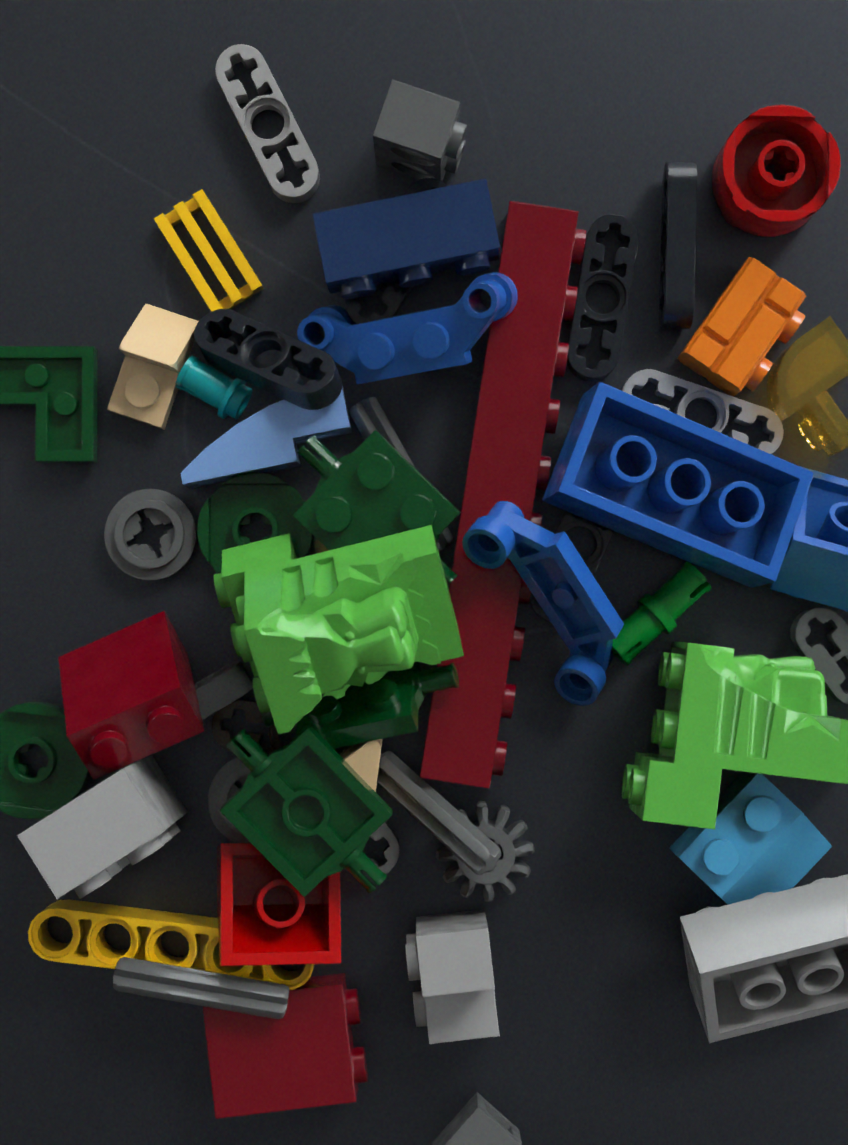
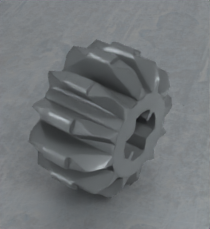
(498, 834)

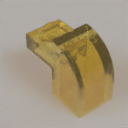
(800, 385)

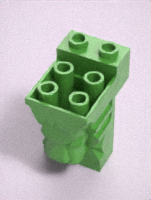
(335, 616)
(734, 717)

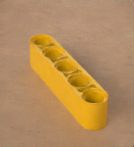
(145, 929)

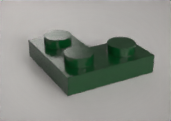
(65, 393)

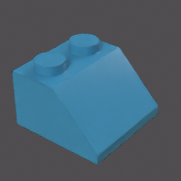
(757, 842)

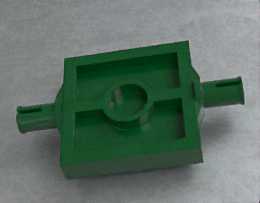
(370, 496)
(376, 709)
(306, 810)

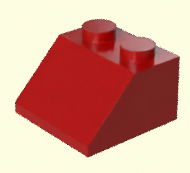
(266, 916)

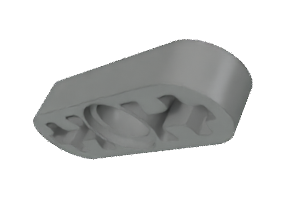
(263, 81)
(746, 411)

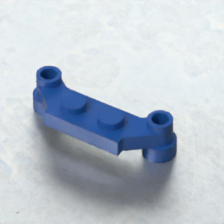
(413, 340)
(562, 589)

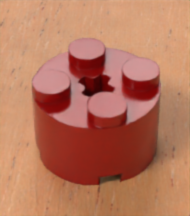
(798, 150)

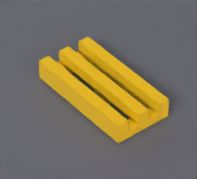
(184, 212)

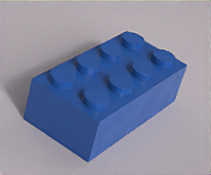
(678, 486)

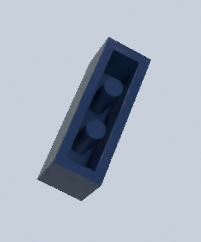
(407, 238)

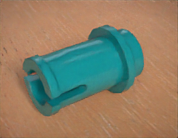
(214, 388)

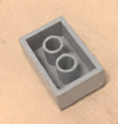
(105, 829)
(769, 958)

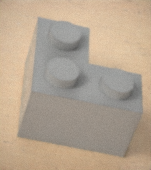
(455, 974)

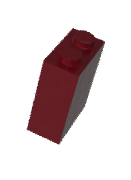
(129, 695)
(289, 1060)

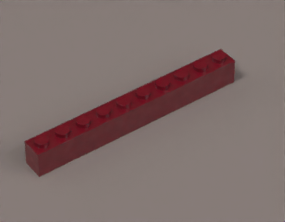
(509, 467)

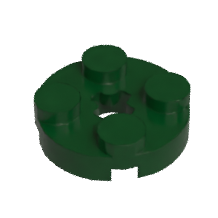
(236, 502)
(56, 783)

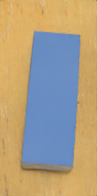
(266, 441)

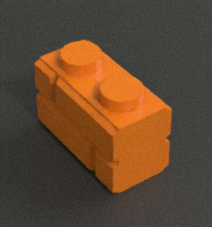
(743, 327)

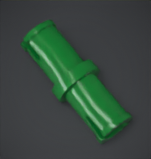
(659, 612)

